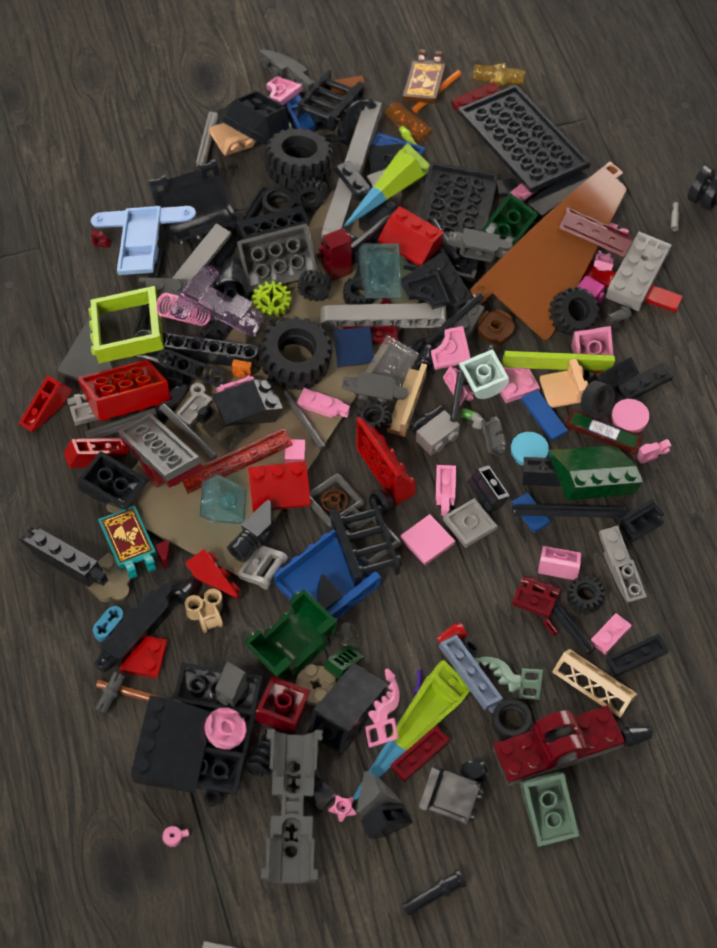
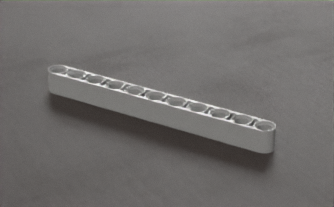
(357, 155)

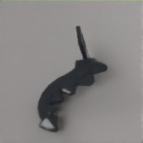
(349, 120)

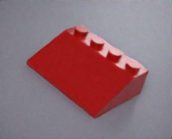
(124, 389)
(383, 462)

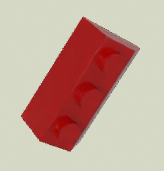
(415, 236)
(281, 484)

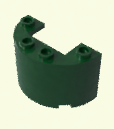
(295, 637)

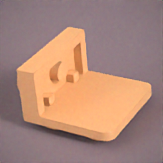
(229, 139)
(565, 386)

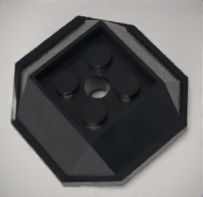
(256, 116)

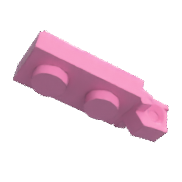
(322, 404)
(445, 487)

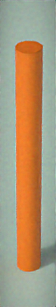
(445, 84)

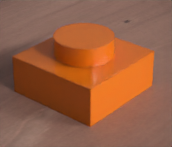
(241, 368)

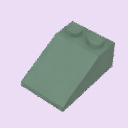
(549, 808)

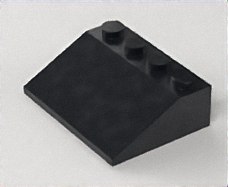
(170, 745)

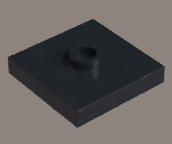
(382, 156)

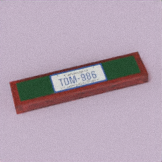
(603, 431)

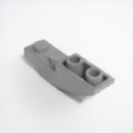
(620, 565)

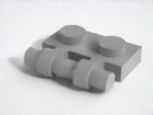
(81, 411)

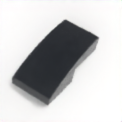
(176, 396)

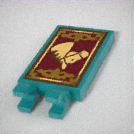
(128, 540)

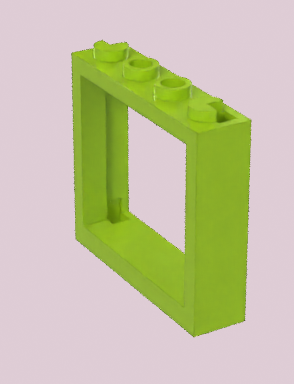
(132, 346)

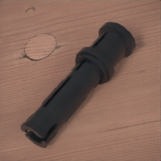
(442, 888)

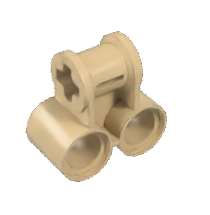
(207, 612)

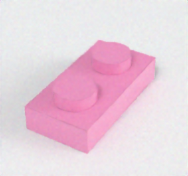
(610, 634)

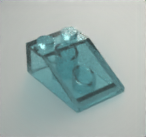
(380, 270)

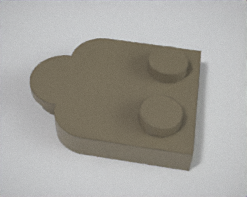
(118, 583)

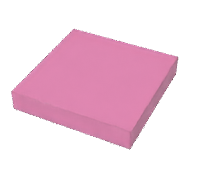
(427, 539)

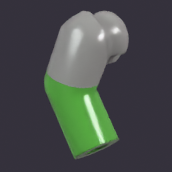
(474, 416)

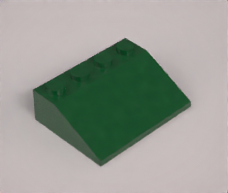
(595, 472)

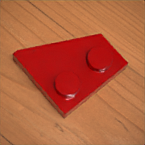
(146, 658)

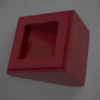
(163, 551)

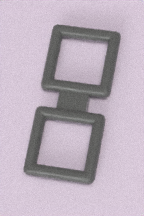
(353, 509)

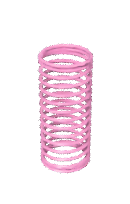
(193, 314)

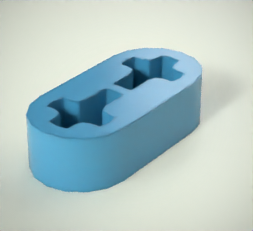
(105, 621)

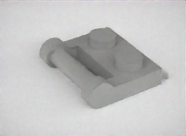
(258, 562)

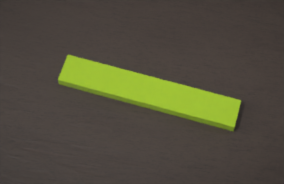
(555, 361)

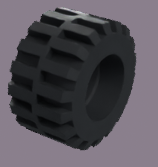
(585, 305)

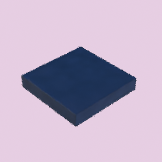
(353, 346)

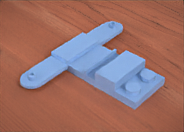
(140, 234)

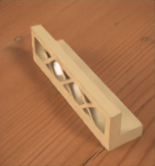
(405, 408)
(598, 676)

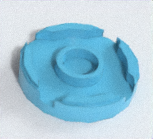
(528, 445)

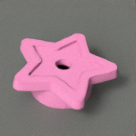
(347, 803)

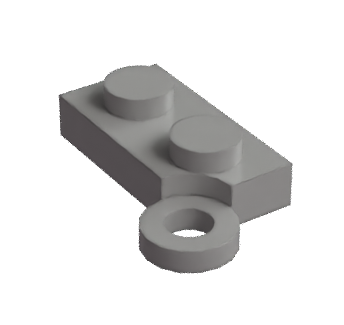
(189, 410)

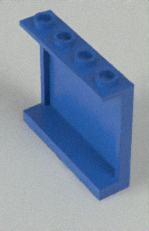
(325, 559)

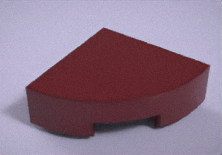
(100, 239)

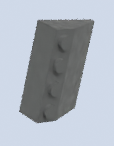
(277, 256)

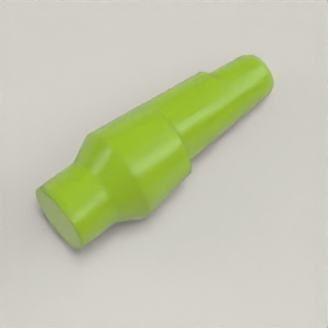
(405, 133)

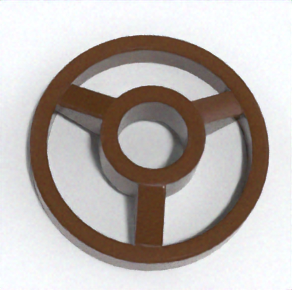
(329, 499)

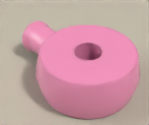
(178, 834)

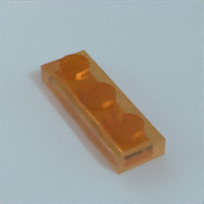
(404, 117)

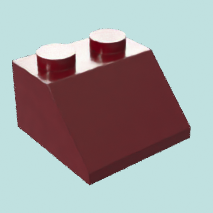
(282, 706)

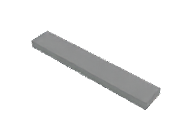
(201, 256)

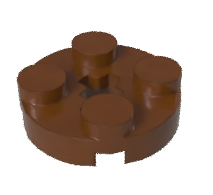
(500, 335)

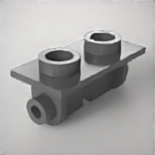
(495, 443)

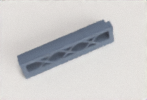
(471, 673)

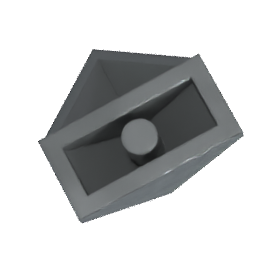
(375, 793)

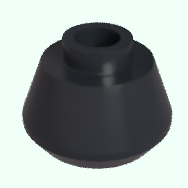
(382, 498)

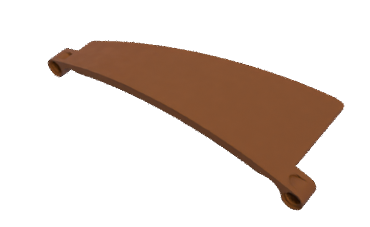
(549, 257)

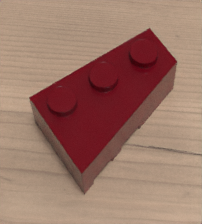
(336, 254)

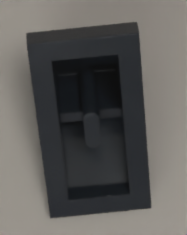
(327, 593)

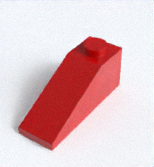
(46, 402)
(83, 451)

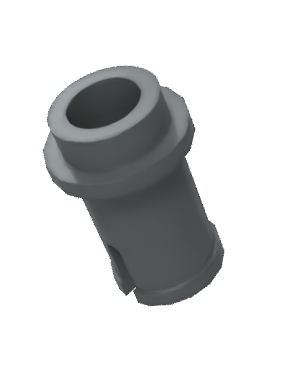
(623, 313)

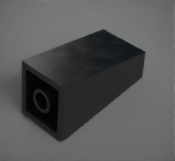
(346, 708)

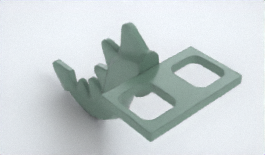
(513, 681)

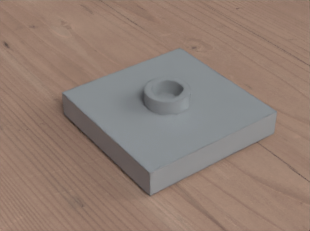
(470, 522)

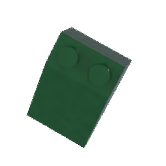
(510, 219)

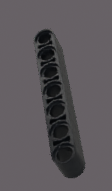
(207, 350)

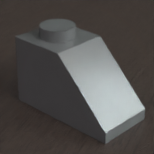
(231, 685)

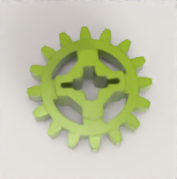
(280, 301)

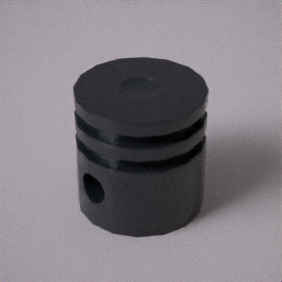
(243, 546)

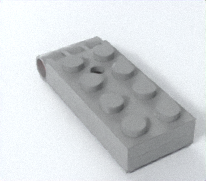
(638, 271)

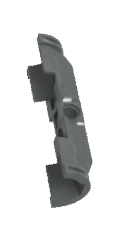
(284, 751)

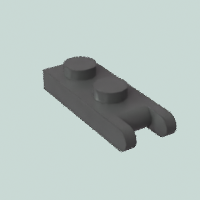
(165, 285)

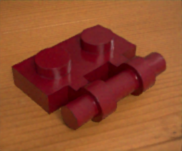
(534, 601)

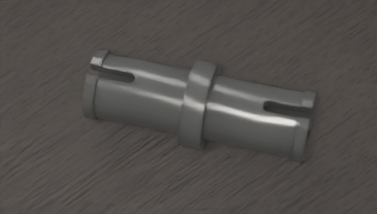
(110, 692)

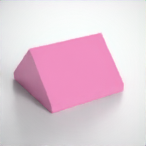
(593, 341)
(559, 563)

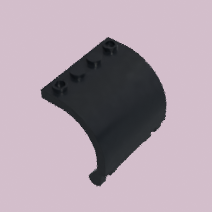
(201, 193)

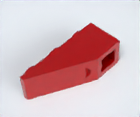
(206, 570)

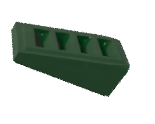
(335, 668)

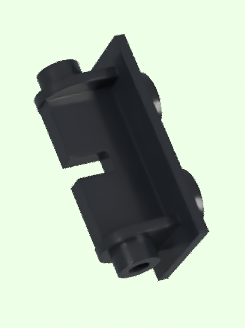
(210, 332)

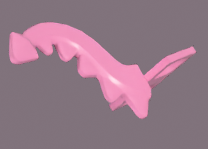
(384, 708)

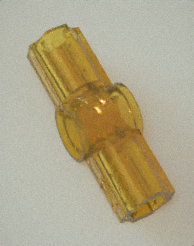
(499, 74)

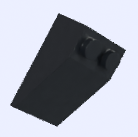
(248, 403)
(111, 482)

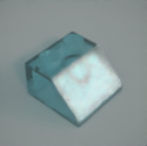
(222, 501)

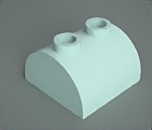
(485, 375)

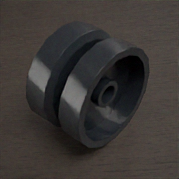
(704, 188)

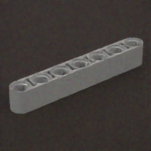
(400, 315)

